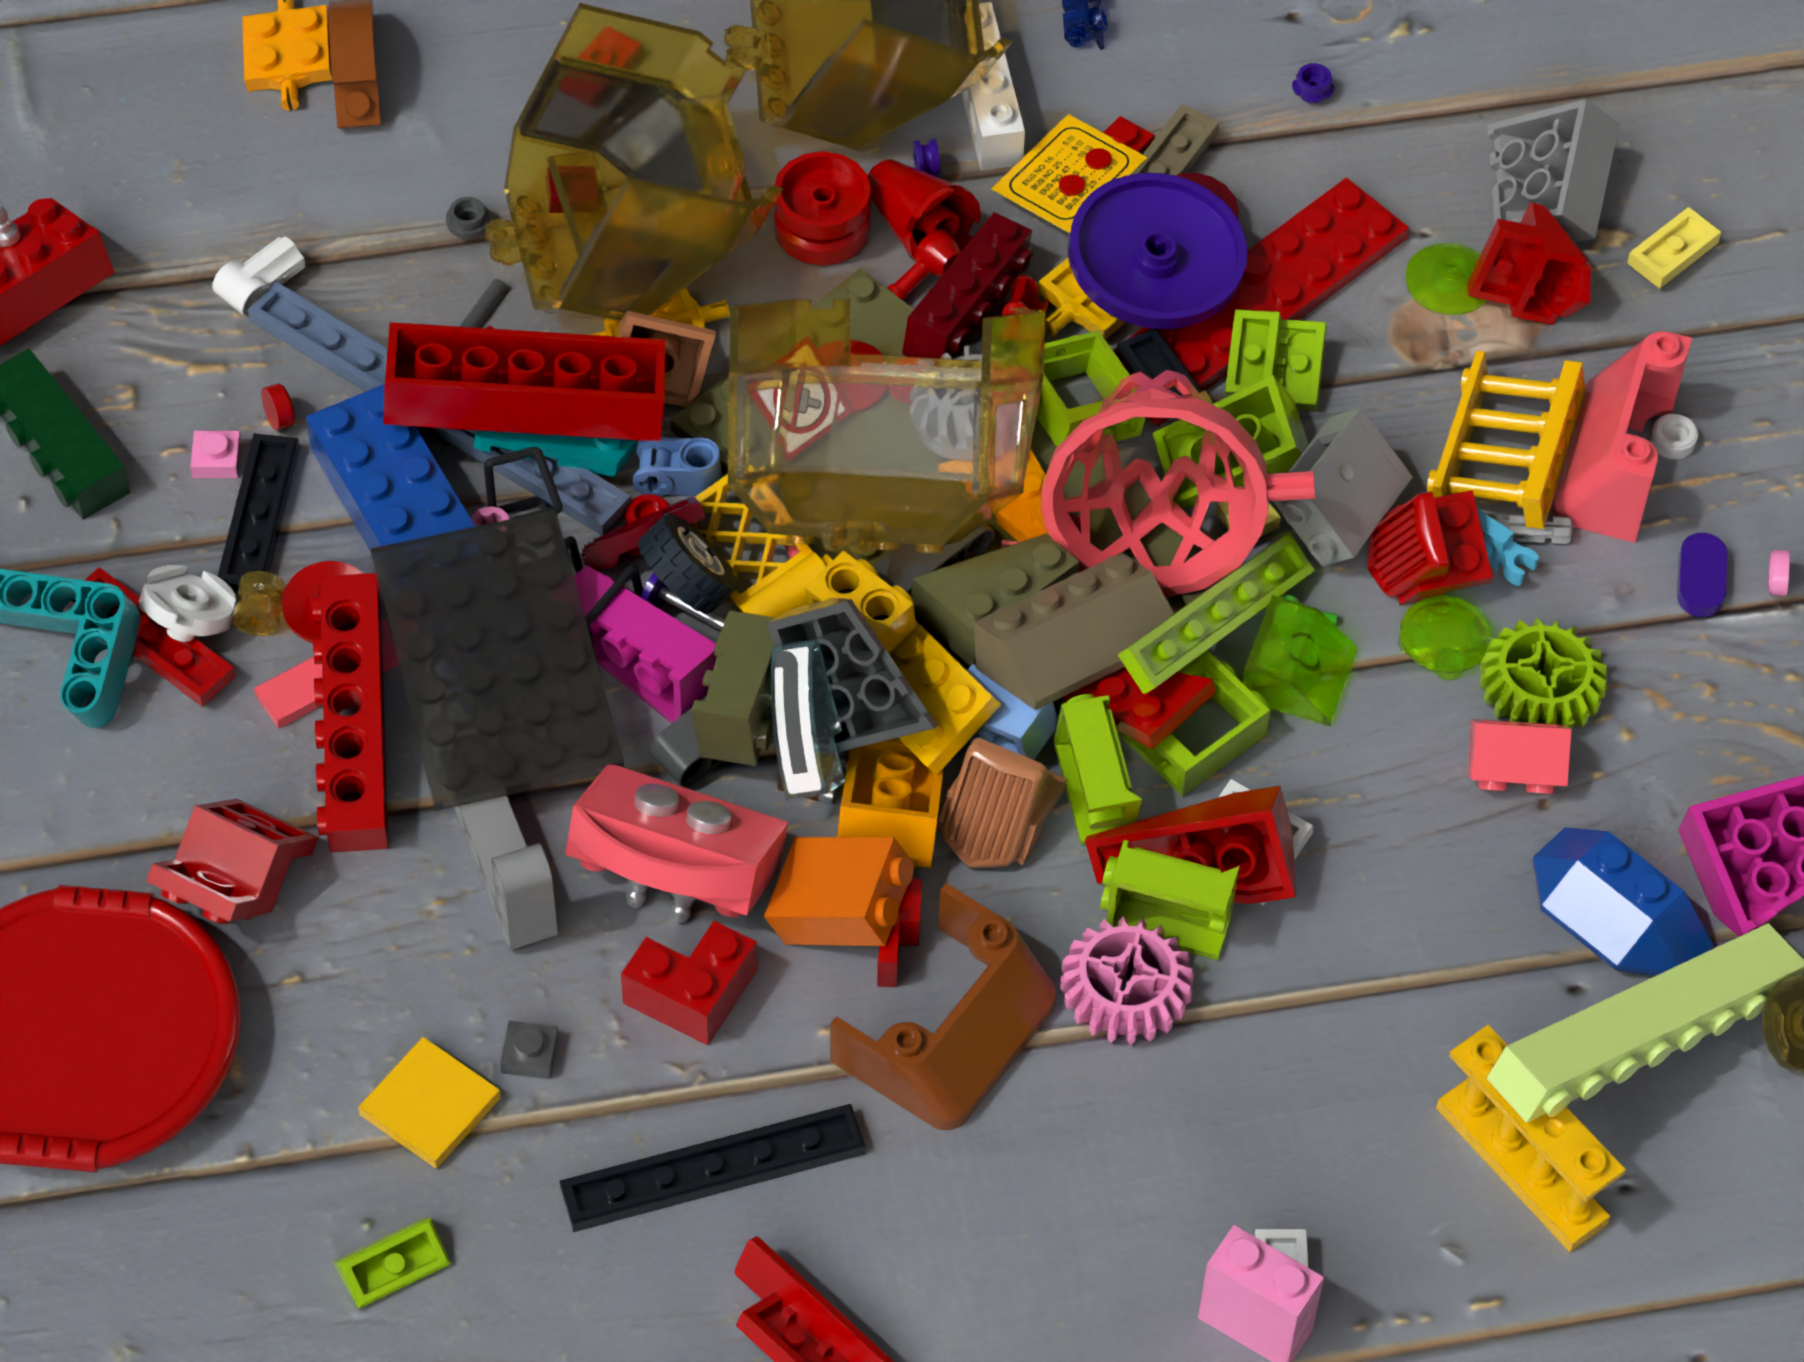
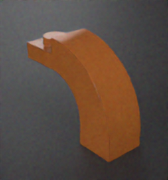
(354, 62)

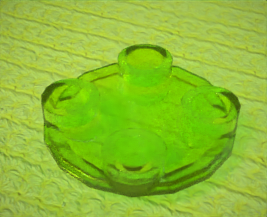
(1445, 635)

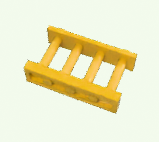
(1543, 461)
(1546, 1162)

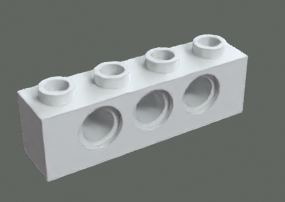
(994, 108)

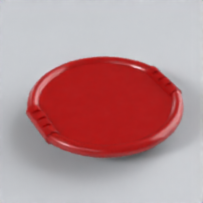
(107, 1026)

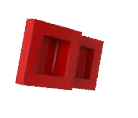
(904, 932)

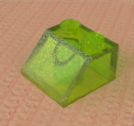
(1299, 661)

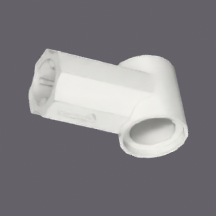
(246, 282)

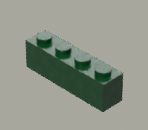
(58, 437)

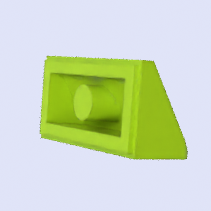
(392, 1262)

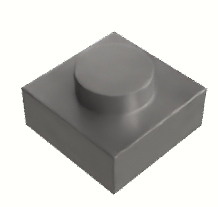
(529, 1049)

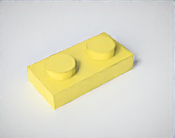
(1674, 247)

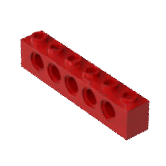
(363, 822)

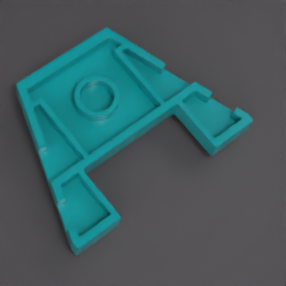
(597, 455)

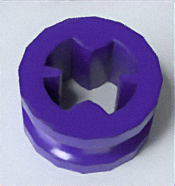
(927, 157)

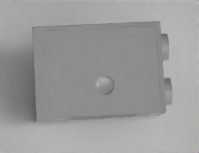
(1354, 487)

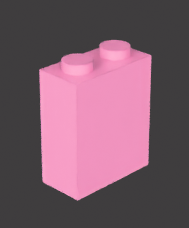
(1260, 1296)

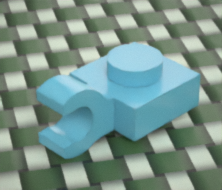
(1504, 551)

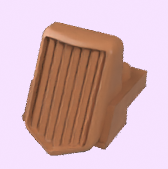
(998, 806)

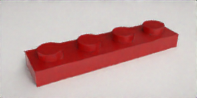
(185, 665)

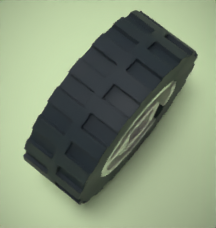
(687, 563)

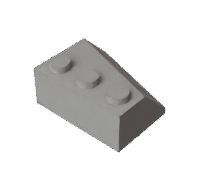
(1556, 161)

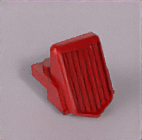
(1532, 268)
(1429, 548)

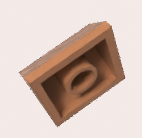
(685, 352)

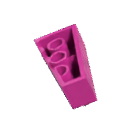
(646, 647)

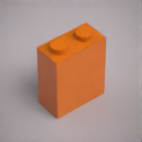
(839, 891)

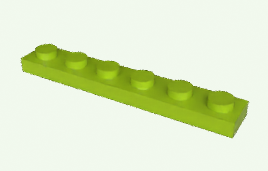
(1215, 613)

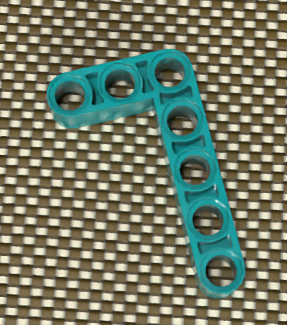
(92, 632)

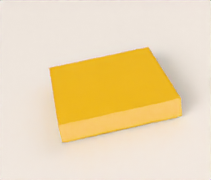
(429, 1102)

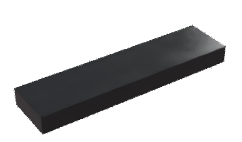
(259, 507)

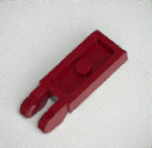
(607, 548)

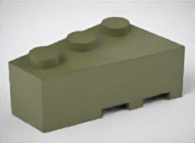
(969, 590)
(737, 707)

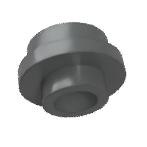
(467, 209)

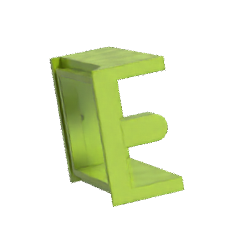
(1094, 766)
(1171, 892)

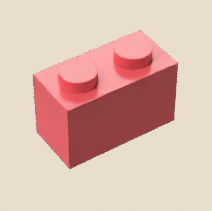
(1518, 754)

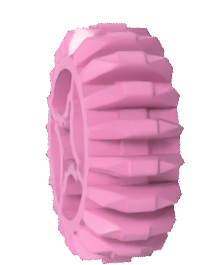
(1149, 998)

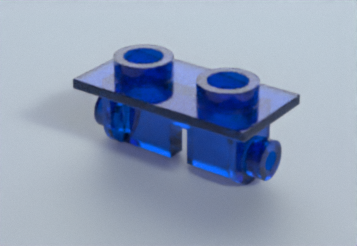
(1084, 23)

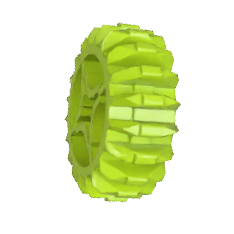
(1562, 661)

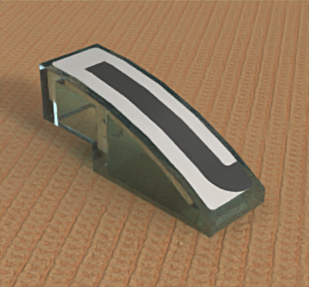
(804, 720)

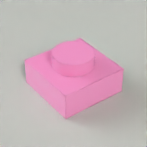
(215, 454)

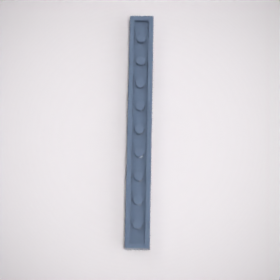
(363, 363)

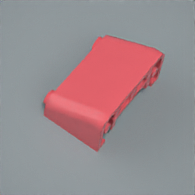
(1605, 468)

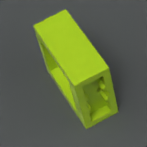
(1075, 356)
(1246, 707)

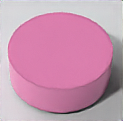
(1778, 572)

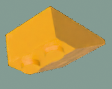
(891, 796)

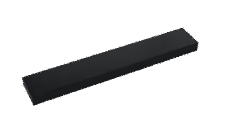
(712, 1167)

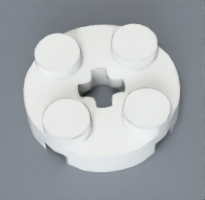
(187, 603)

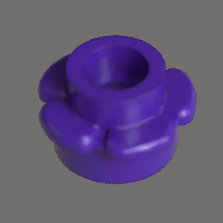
(1313, 83)

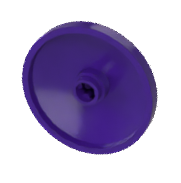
(1157, 250)

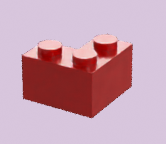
(695, 990)

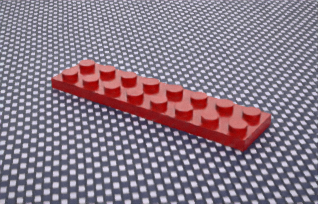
(1292, 273)

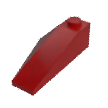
(1221, 833)

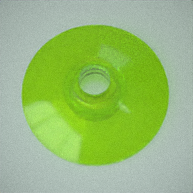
(1436, 286)

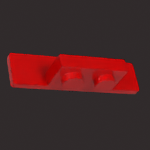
(793, 1317)

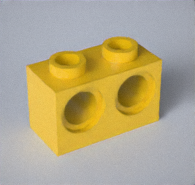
(870, 596)

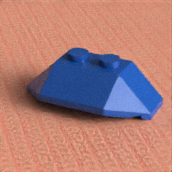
(1617, 903)

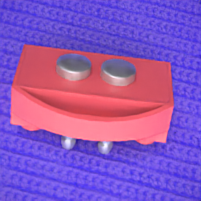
(675, 842)

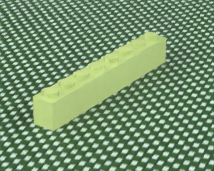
(1643, 1024)

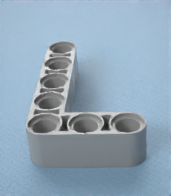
(512, 873)

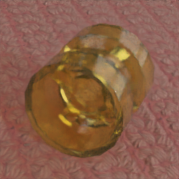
(259, 603)

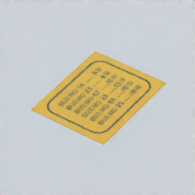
(1062, 152)

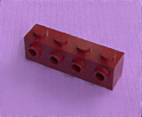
(968, 289)

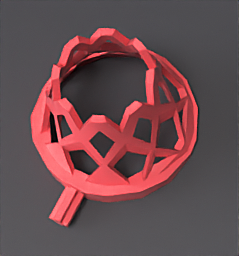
(1223, 434)

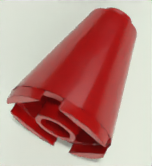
(921, 203)

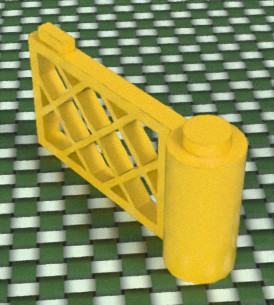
(778, 584)

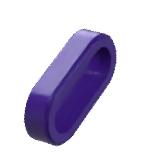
(1702, 574)

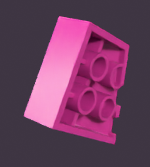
(1749, 852)

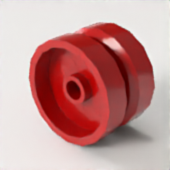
(822, 208)

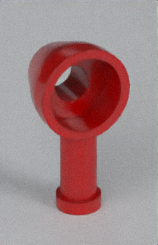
(932, 257)

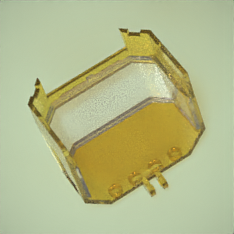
(876, 441)

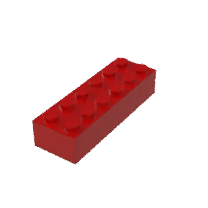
(524, 382)

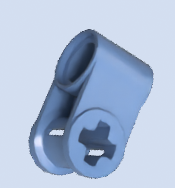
(680, 466)

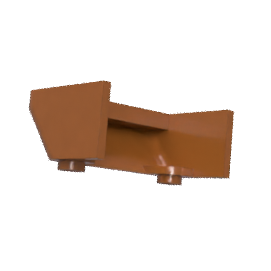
(954, 1069)

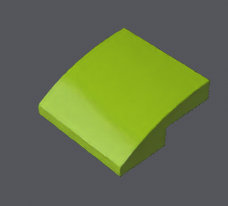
(1277, 347)

